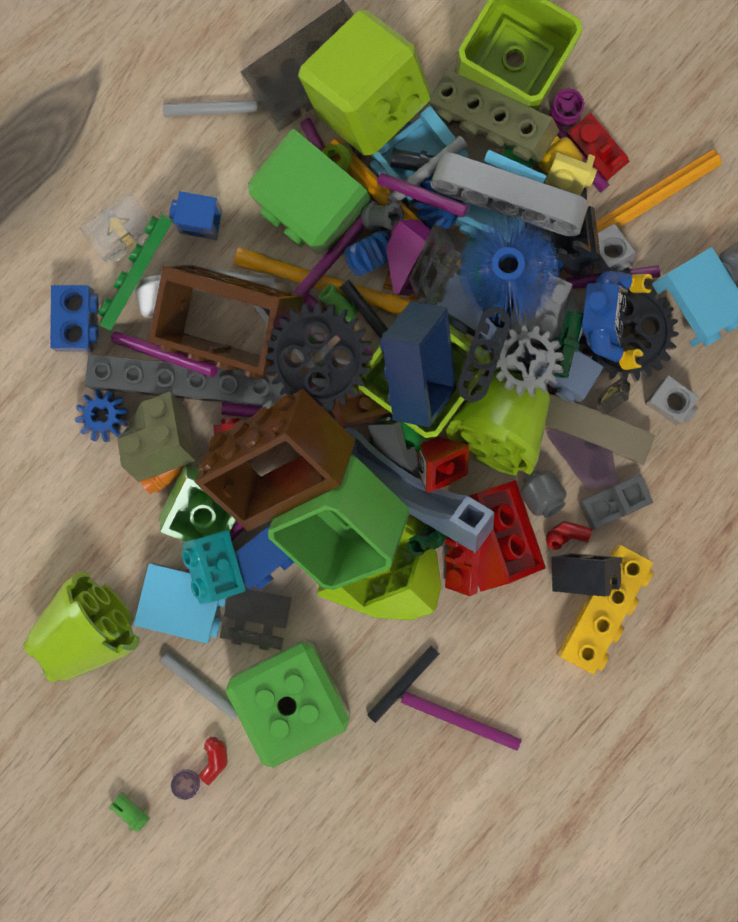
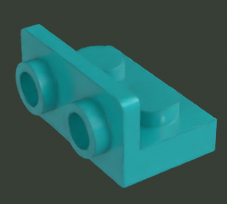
(213, 567)

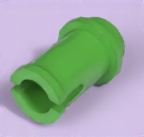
(332, 295)
(129, 812)

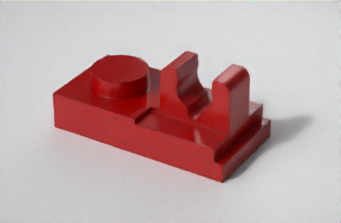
(595, 140)
(462, 568)

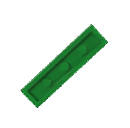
(140, 257)

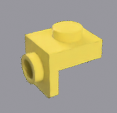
(571, 173)

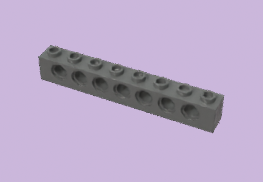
(161, 377)

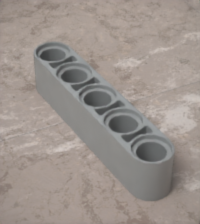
(509, 194)

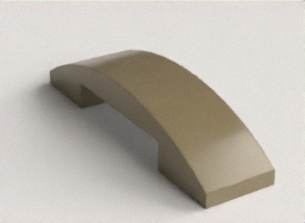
(599, 429)

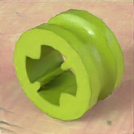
(344, 152)

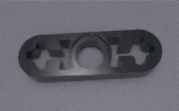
(483, 380)

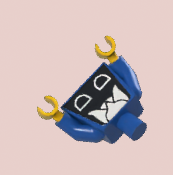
(606, 315)

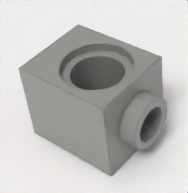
(613, 241)
(659, 397)

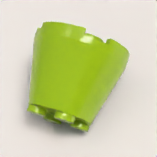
(503, 427)
(81, 630)

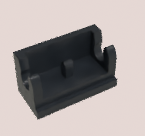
(580, 249)
(586, 574)

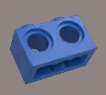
(196, 215)
(64, 319)

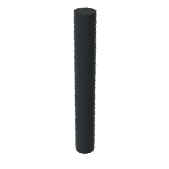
(363, 308)
(403, 684)

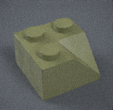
(156, 438)

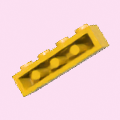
(602, 616)

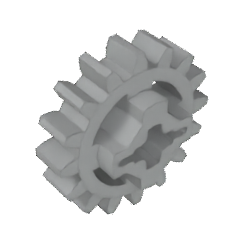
(541, 360)

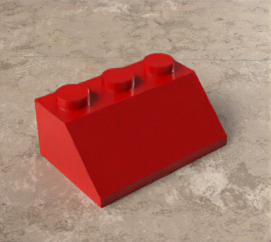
(511, 546)

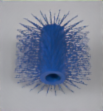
(508, 258)

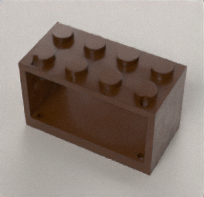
(173, 306)
(256, 498)

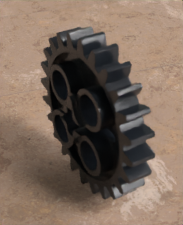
(642, 307)
(298, 335)

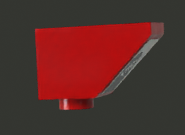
(442, 462)

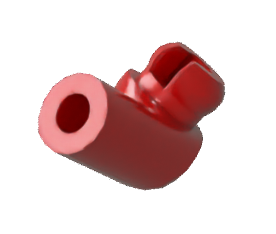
(566, 531)

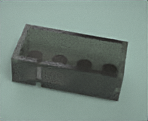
(275, 77)

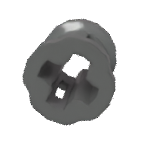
(377, 215)

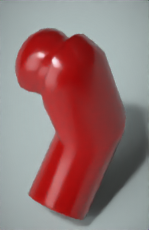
(217, 760)

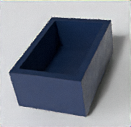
(419, 363)

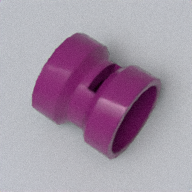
(570, 102)

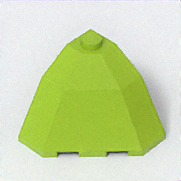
(398, 593)

